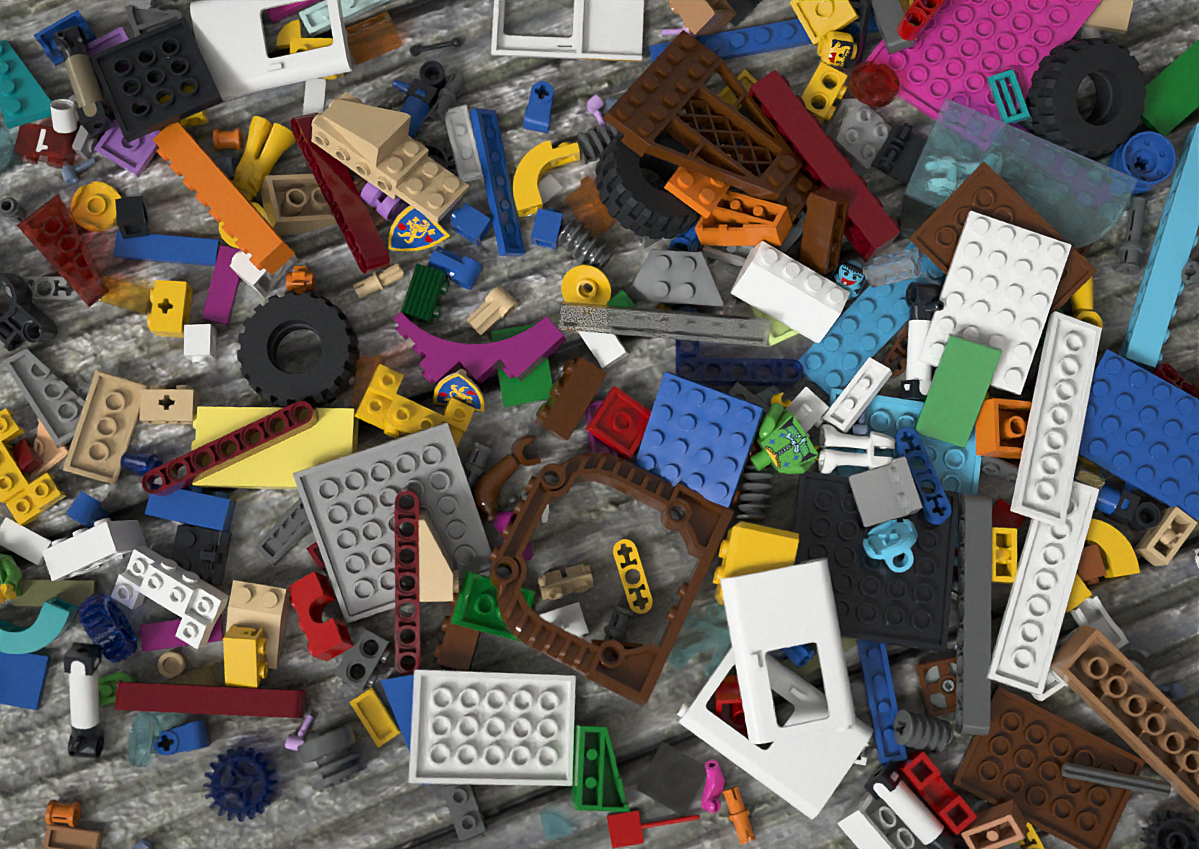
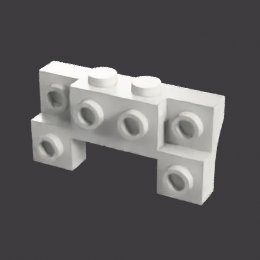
(174, 589)
(1091, 614)

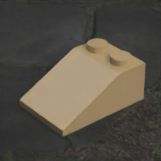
(295, 204)
(436, 570)
(259, 607)

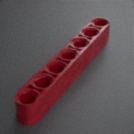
(342, 199)
(217, 449)
(403, 593)
(210, 700)

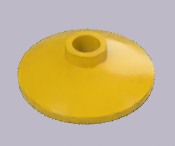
(574, 287)

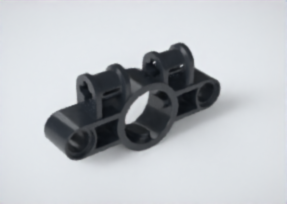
(23, 317)

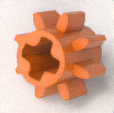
(300, 280)

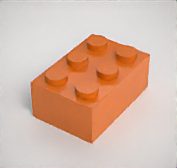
(1002, 428)

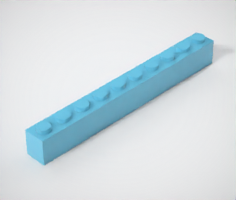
(1167, 258)

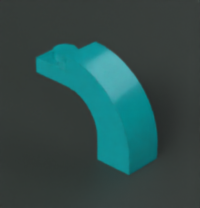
(51, 624)

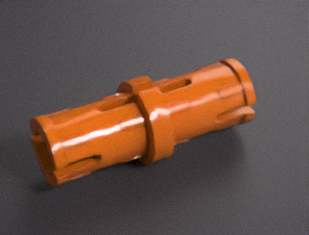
(739, 815)

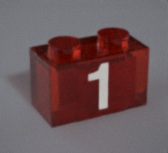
(44, 144)

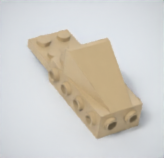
(378, 149)

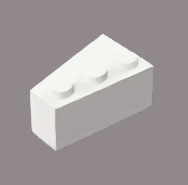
(92, 548)

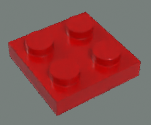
(620, 422)

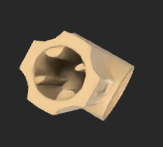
(497, 305)

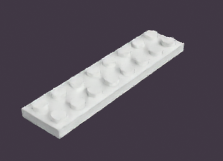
(1056, 420)
(1041, 595)

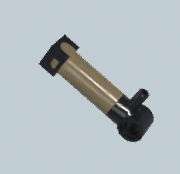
(92, 109)

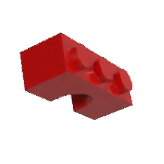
(309, 599)
(935, 792)

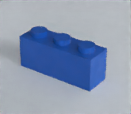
(193, 508)

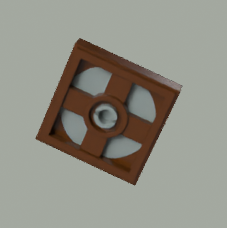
(938, 685)

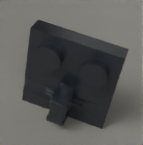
(202, 552)

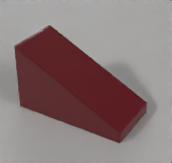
(26, 456)

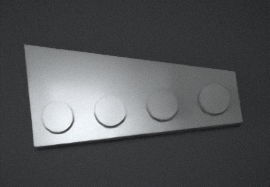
(47, 395)

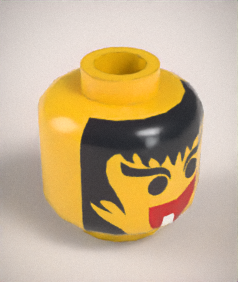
(836, 48)

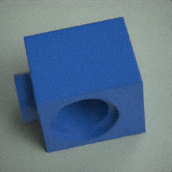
(470, 224)
(547, 228)

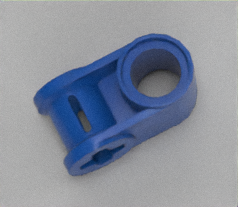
(539, 111)
(186, 738)

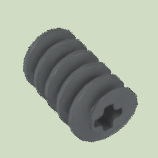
(595, 142)
(584, 246)
(756, 494)
(922, 731)

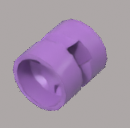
(385, 205)

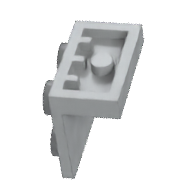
(858, 131)
(885, 493)

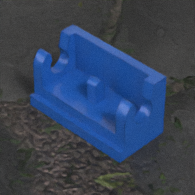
(46, 39)

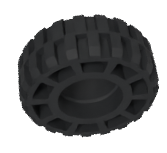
(1118, 96)
(633, 199)
(275, 322)

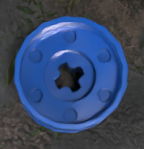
(1152, 154)

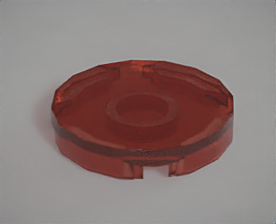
(874, 84)

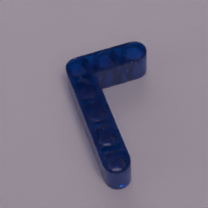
(725, 366)

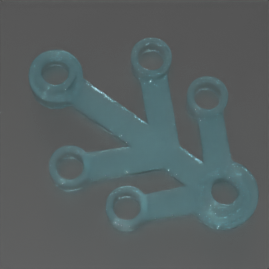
(719, 638)

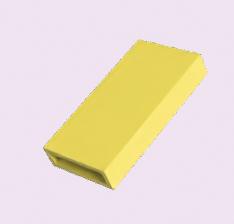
(274, 467)

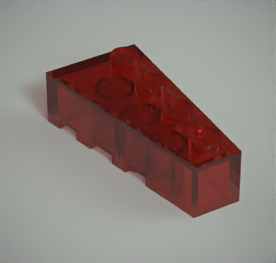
(62, 244)

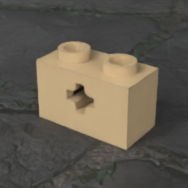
(154, 401)
(1166, 538)

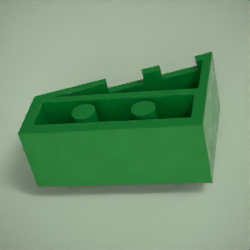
(595, 772)

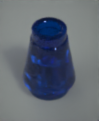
(139, 462)

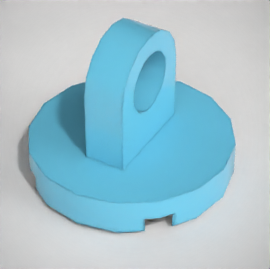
(892, 540)

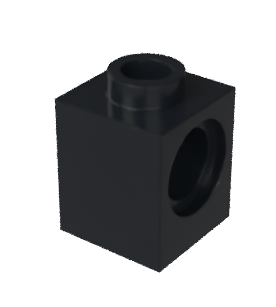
(132, 217)

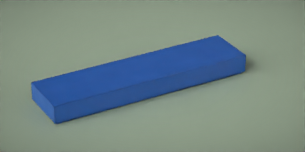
(168, 249)

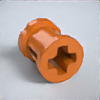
(228, 139)
(63, 813)

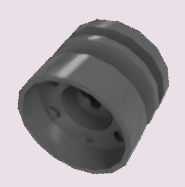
(332, 757)

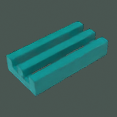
(1017, 93)

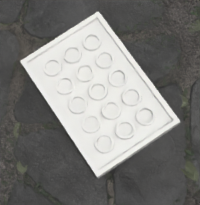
(998, 295)
(492, 728)

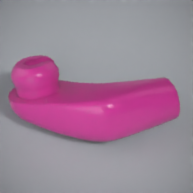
(713, 787)

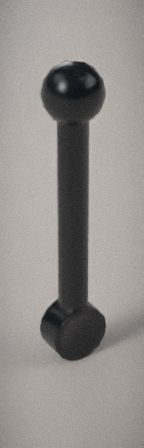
(415, 50)

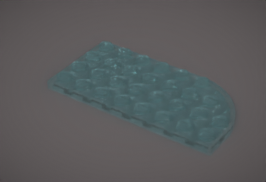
(1063, 187)

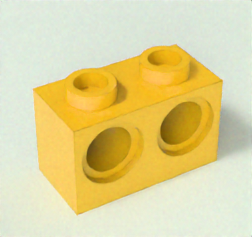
(818, 93)

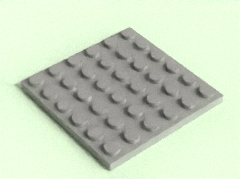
(354, 515)

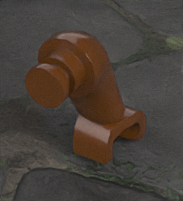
(488, 487)

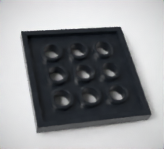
(149, 94)

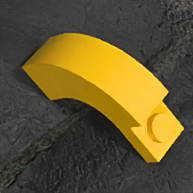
(531, 170)
(1114, 549)

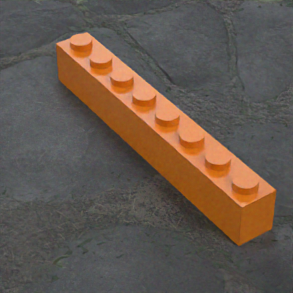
(223, 197)

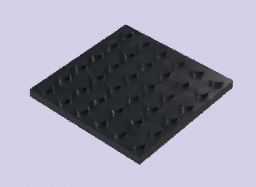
(868, 596)

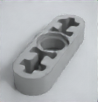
(38, 281)

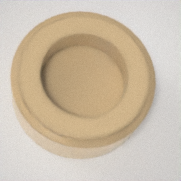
(172, 664)

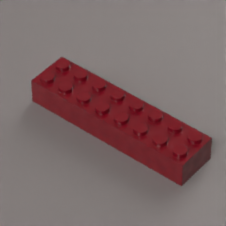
(867, 223)

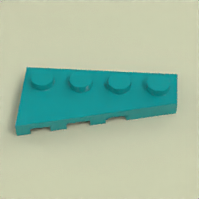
(20, 94)

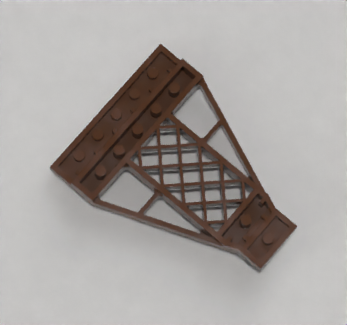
(678, 83)

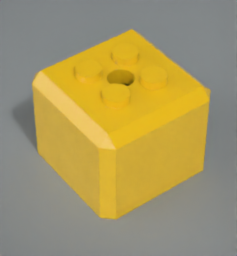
(753, 550)

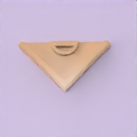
(47, 452)

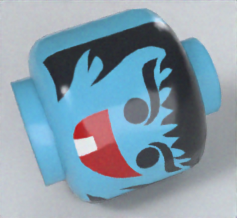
(850, 277)

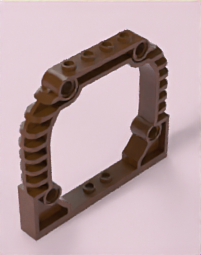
(700, 526)

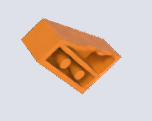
(744, 222)

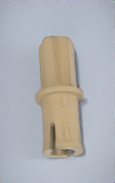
(378, 280)

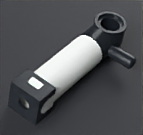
(923, 302)
(82, 665)
(888, 784)

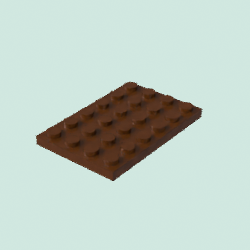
(991, 196)
(1025, 761)

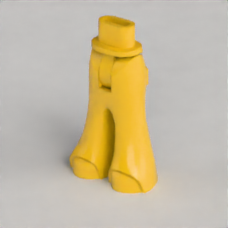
(252, 168)

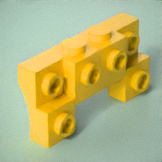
(402, 416)
(23, 498)

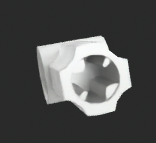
(64, 114)

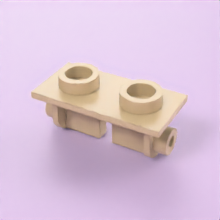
(554, 586)

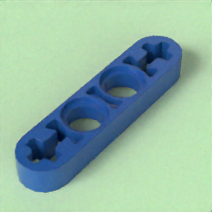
(926, 474)

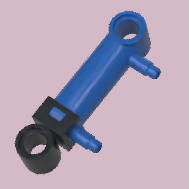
(421, 94)
(1125, 507)

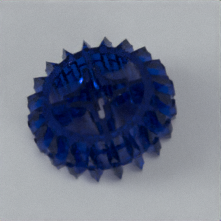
(108, 627)
(236, 774)

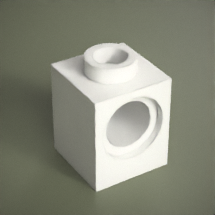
(200, 343)

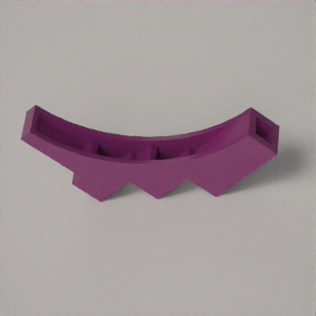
(519, 353)

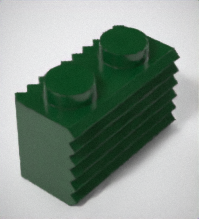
(425, 294)

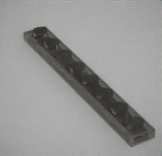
(664, 324)

